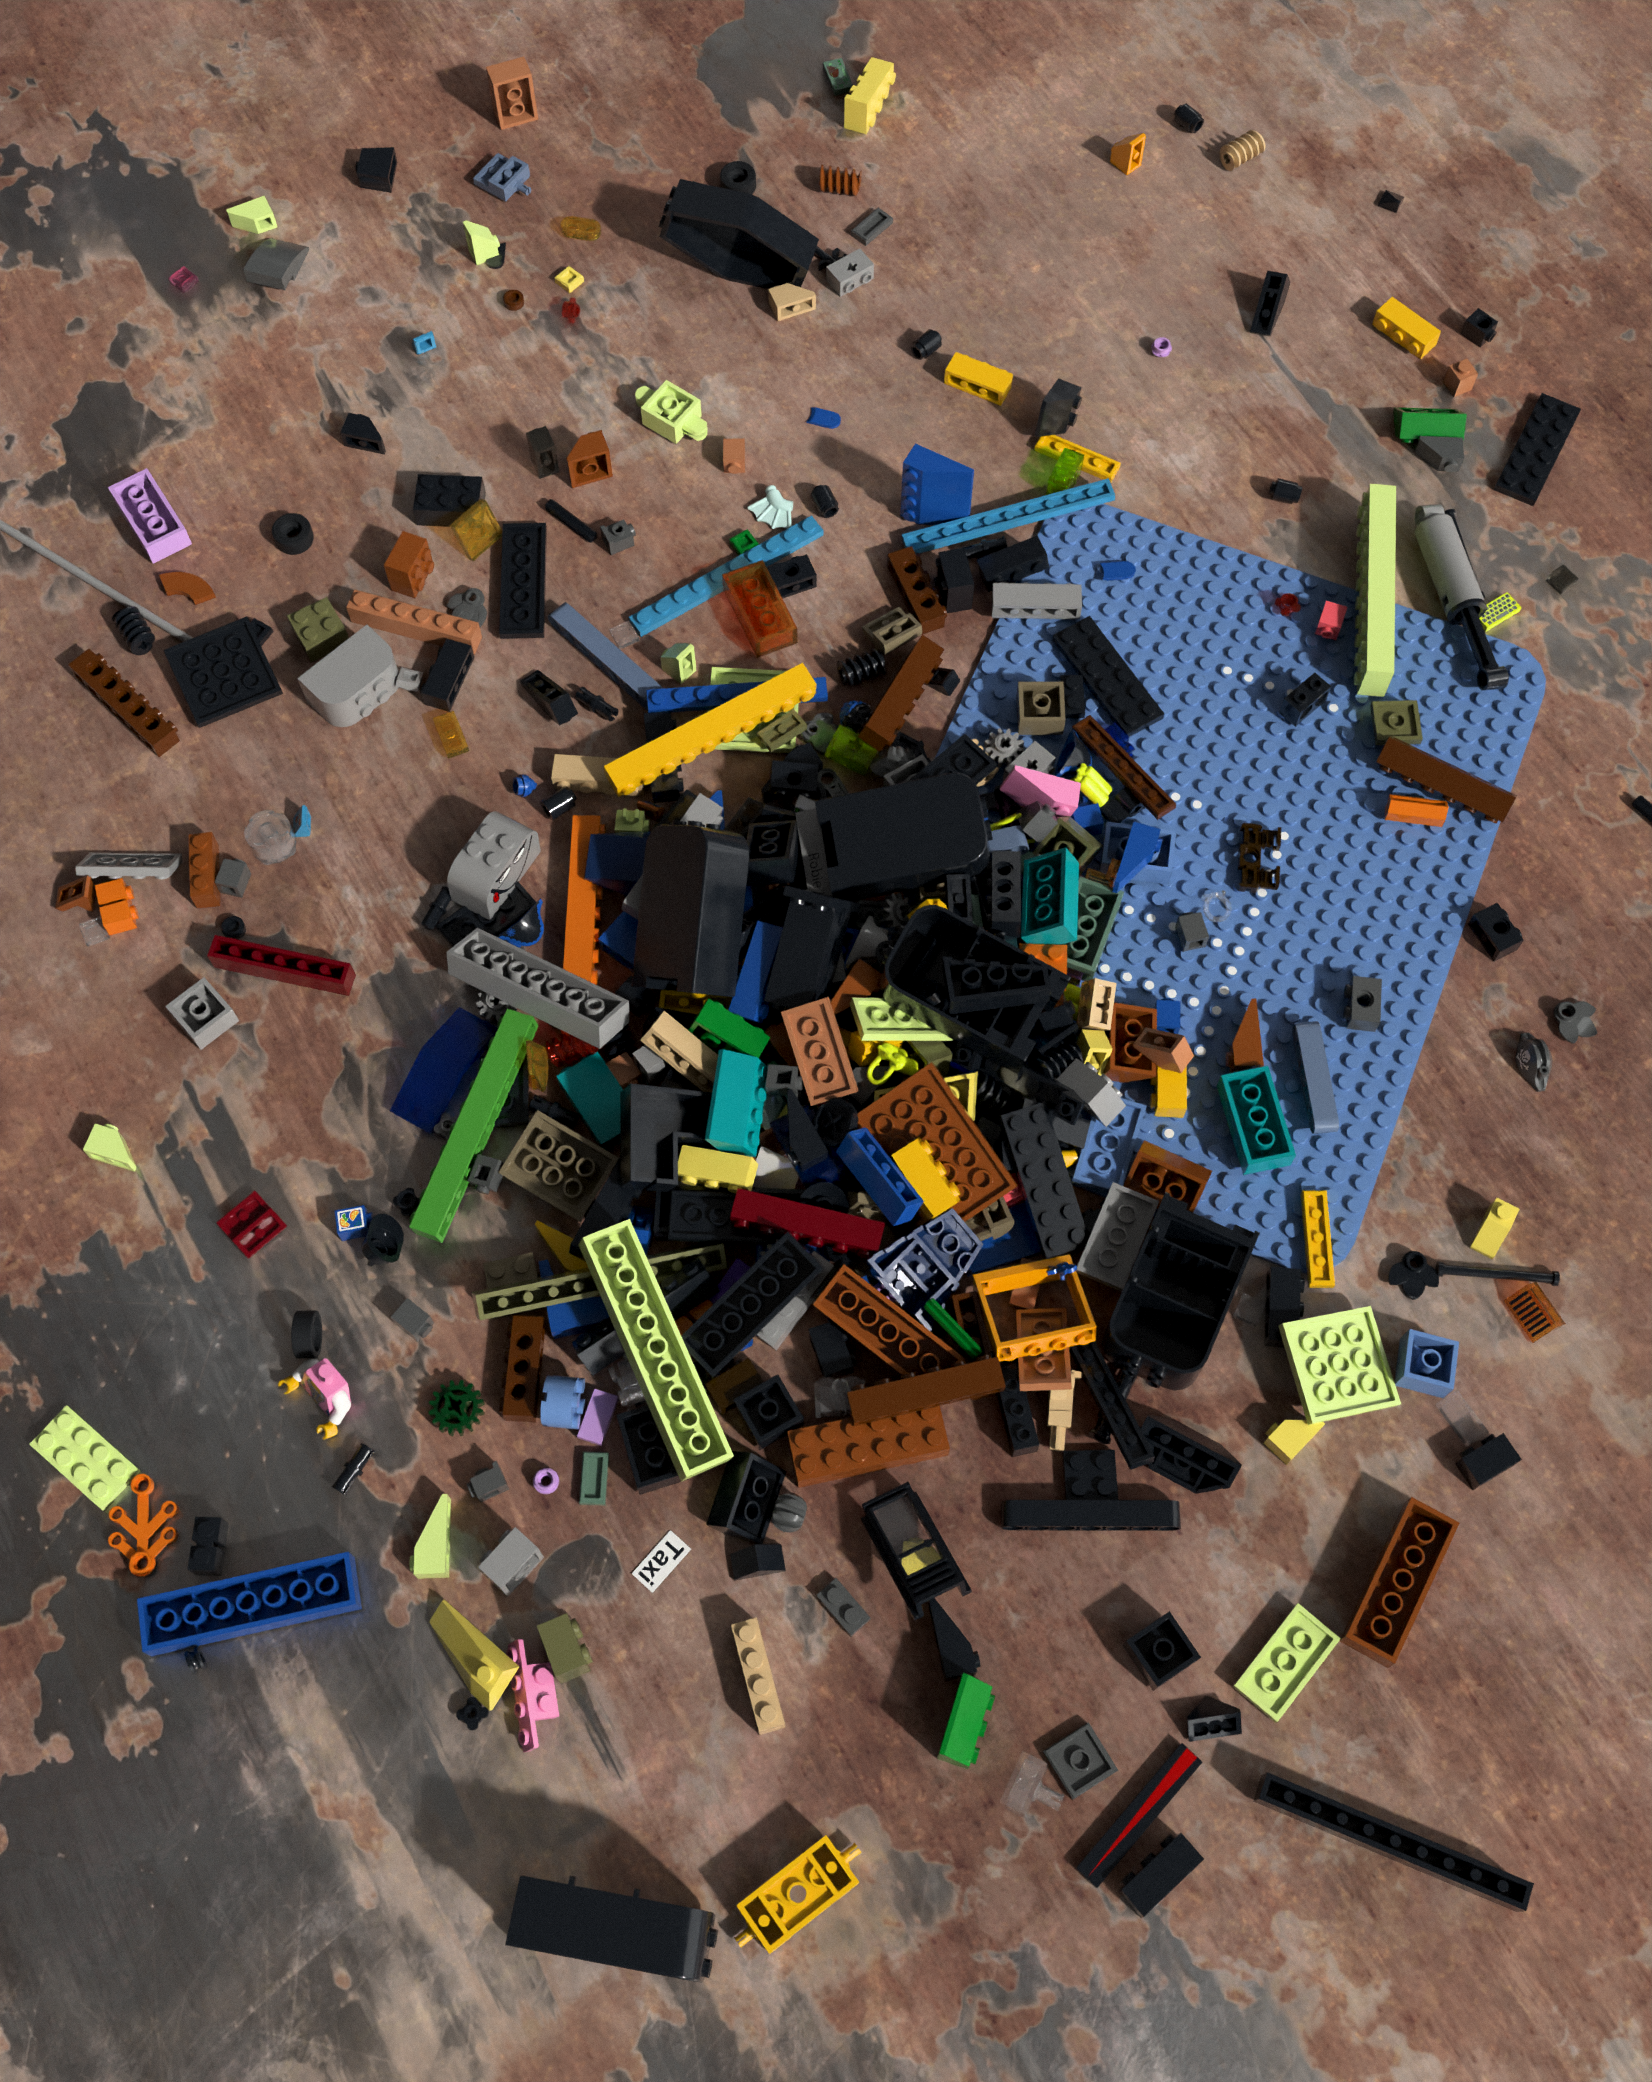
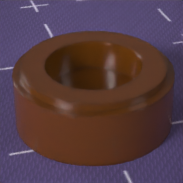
(513, 300)

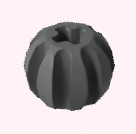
(789, 1512)

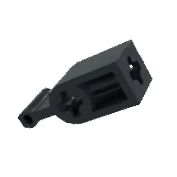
(1121, 807)

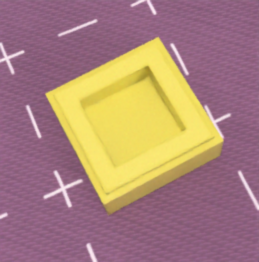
(569, 279)

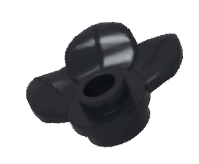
(1413, 1279)

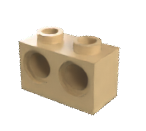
(1096, 1005)

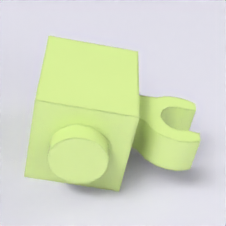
(631, 821)

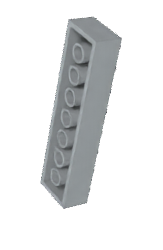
(538, 987)

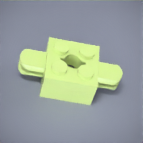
(679, 406)

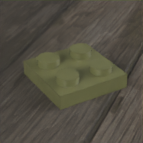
(1396, 720)

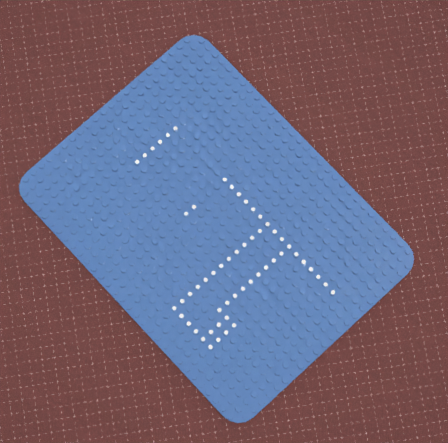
(1351, 886)

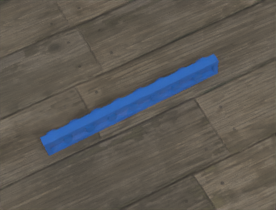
(711, 696)

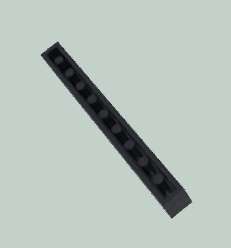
(614, 1202)
(1394, 1842)

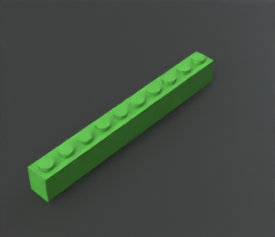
(473, 1126)

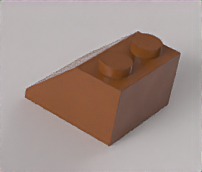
(589, 460)

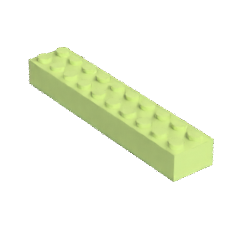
(1376, 590)
(655, 1350)

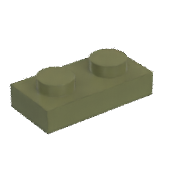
(782, 730)

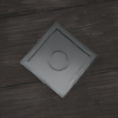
(1080, 1761)

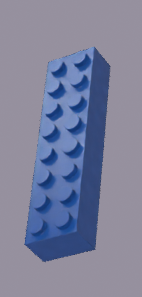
(248, 1604)

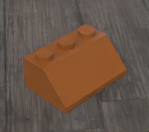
(1125, 1061)
(1163, 1171)

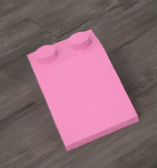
(1029, 786)

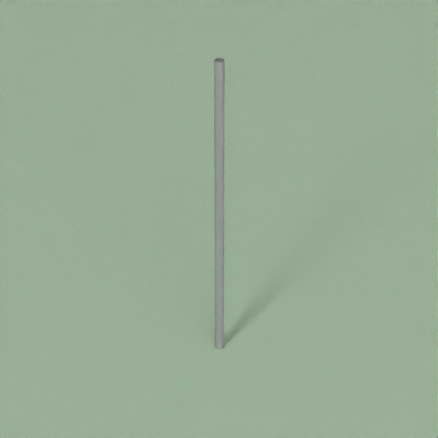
(93, 581)

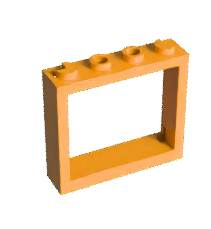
(1028, 1275)

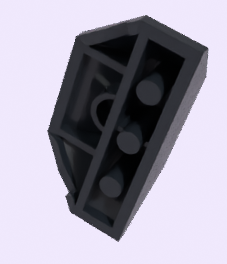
(1188, 1456)

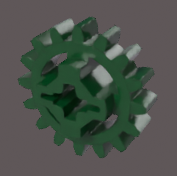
(465, 1402)

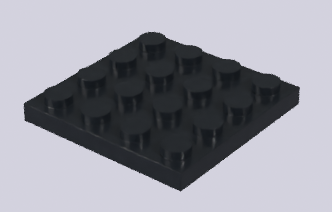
(223, 672)

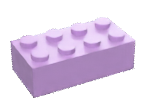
(150, 515)

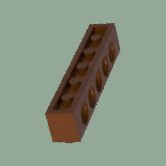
(86, 669)

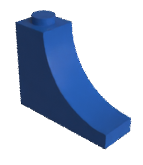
(620, 940)
(573, 1316)

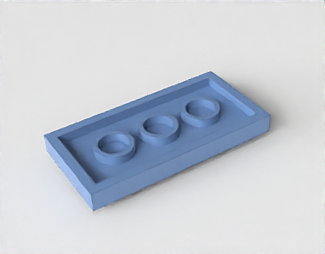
(1109, 1148)

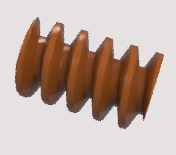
(839, 180)

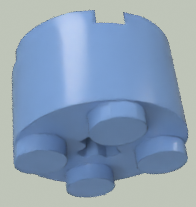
(562, 1402)

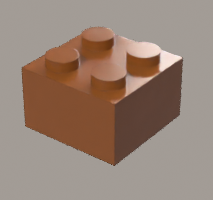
(409, 564)

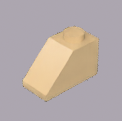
(790, 300)

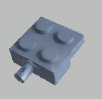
(503, 177)

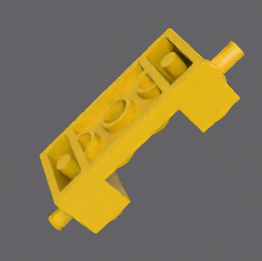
(772, 1913)

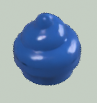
(523, 785)

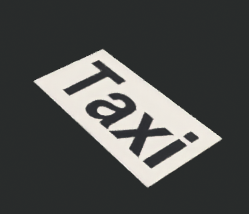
(661, 1561)

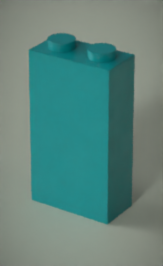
(594, 1097)

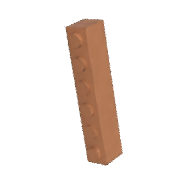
(411, 620)

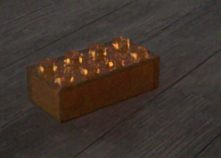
(760, 608)

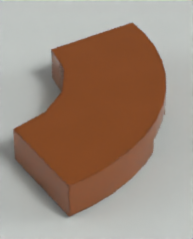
(187, 585)

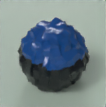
(855, 715)

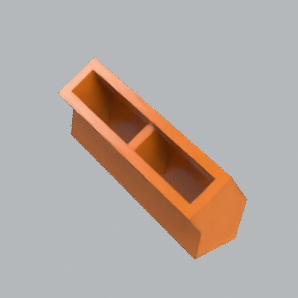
(1416, 810)

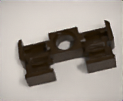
(1253, 842)

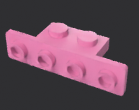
(533, 1695)

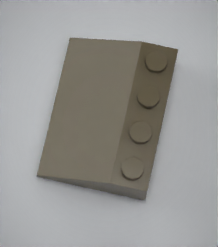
(559, 1166)

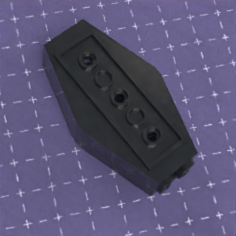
(736, 235)

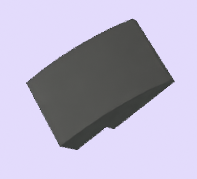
(275, 263)

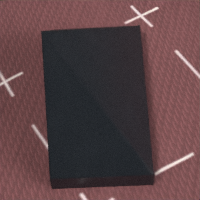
(1213, 1720)

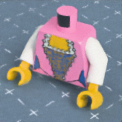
(326, 1388)

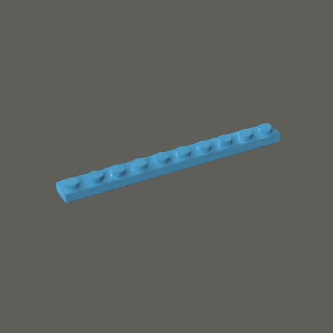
(1009, 516)
(712, 583)

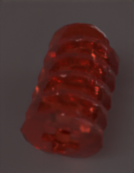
(568, 1049)

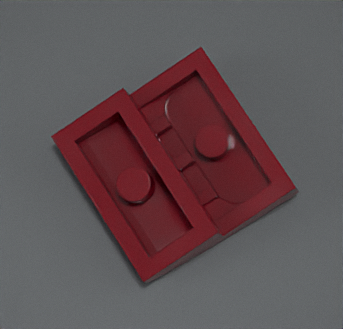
(251, 1224)

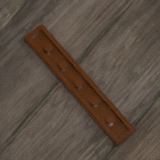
(1124, 767)

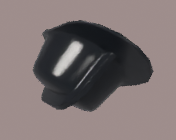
(383, 1240)

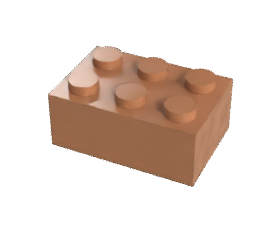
(512, 93)

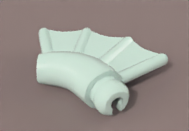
(773, 509)

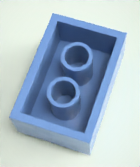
(1156, 871)

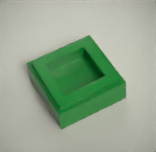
(743, 542)

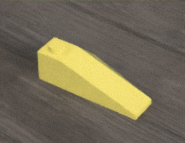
(477, 1659)

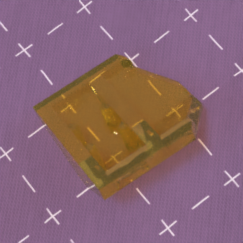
(537, 1065)

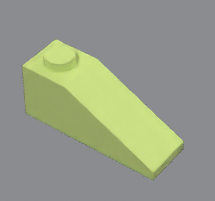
(432, 1549)

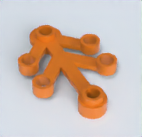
(143, 1529)

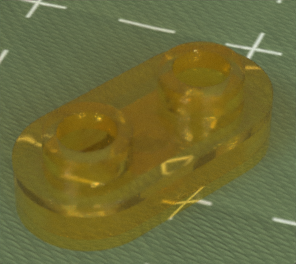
(581, 228)

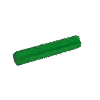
(953, 1329)

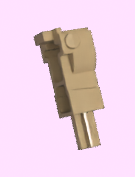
(1060, 1413)

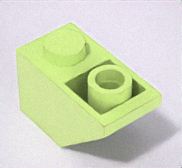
(252, 216)

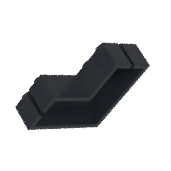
(651, 1130)

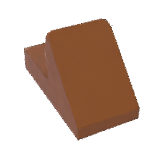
(76, 893)

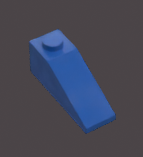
(1138, 852)

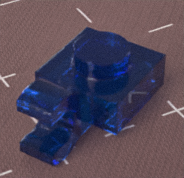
(1120, 737)

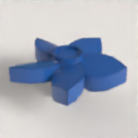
(1062, 1269)

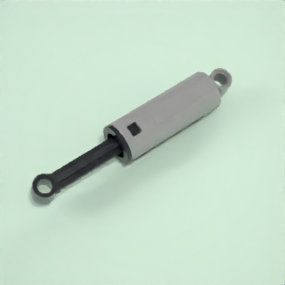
(1457, 588)

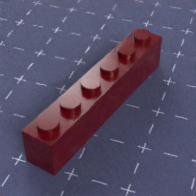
(281, 965)
(806, 1223)

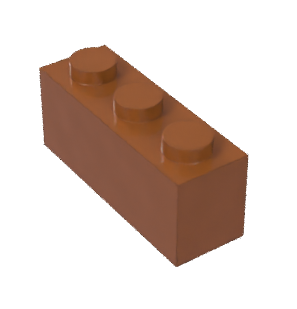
(204, 869)

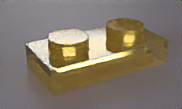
(451, 734)

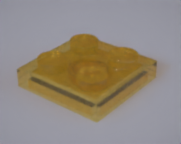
(476, 529)

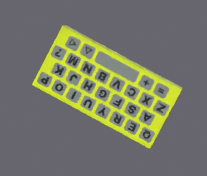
(1499, 611)

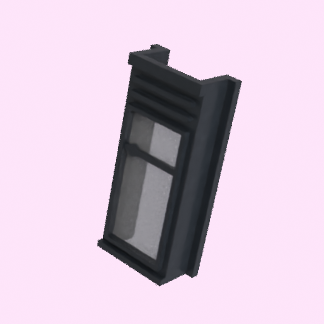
(911, 1548)

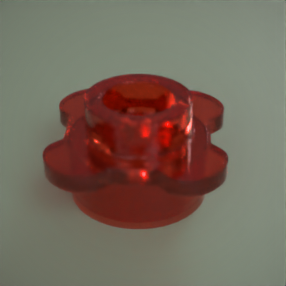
(571, 310)
(1289, 599)

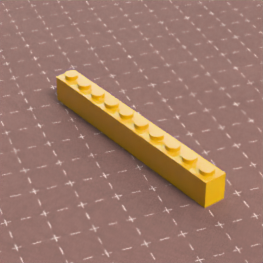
(710, 730)

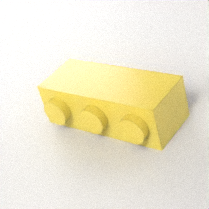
(716, 1169)

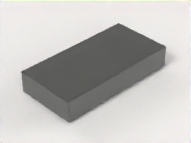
(872, 226)

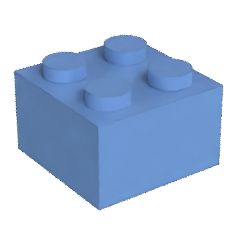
(1426, 1363)

